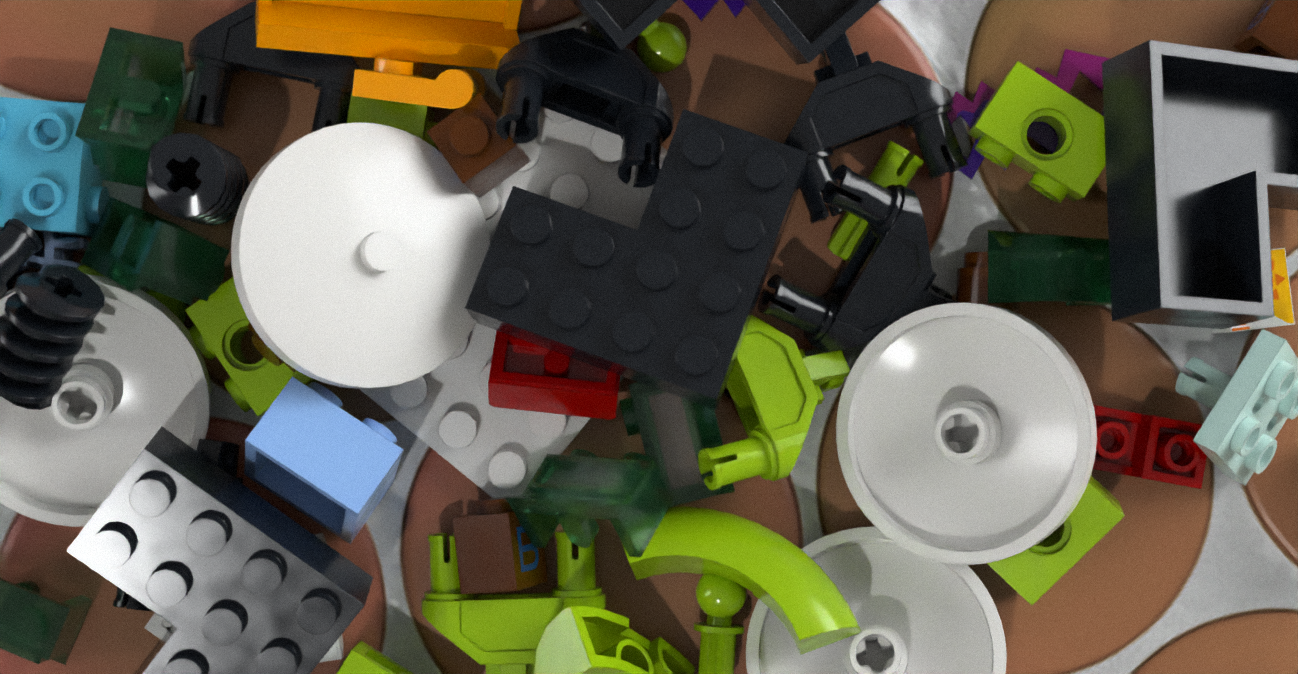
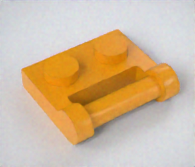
(405, 84)

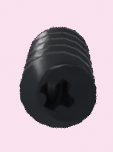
(173, 173)
(44, 332)

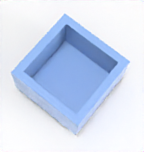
(322, 458)

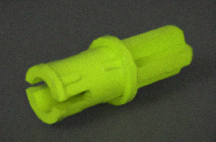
(894, 168)

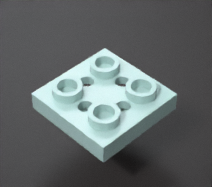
(1245, 407)

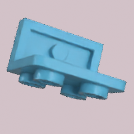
(48, 169)

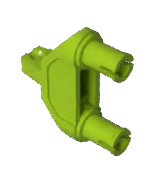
(776, 399)
(505, 627)

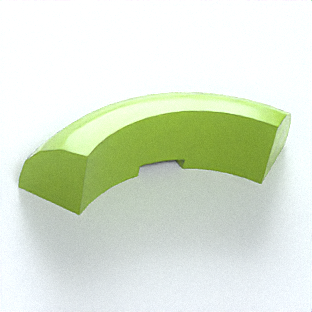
(757, 559)
(602, 643)

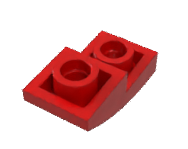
(1148, 447)

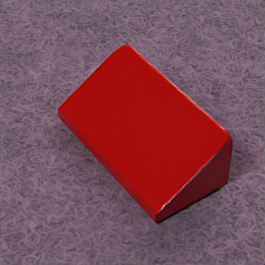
(548, 382)

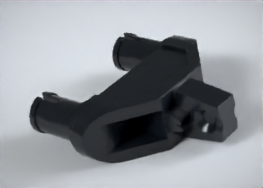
(231, 47)
(590, 82)
(863, 100)
(880, 280)

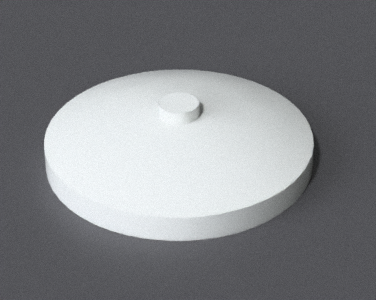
(359, 255)
(122, 386)
(966, 433)
(909, 611)

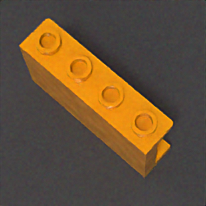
(402, 30)

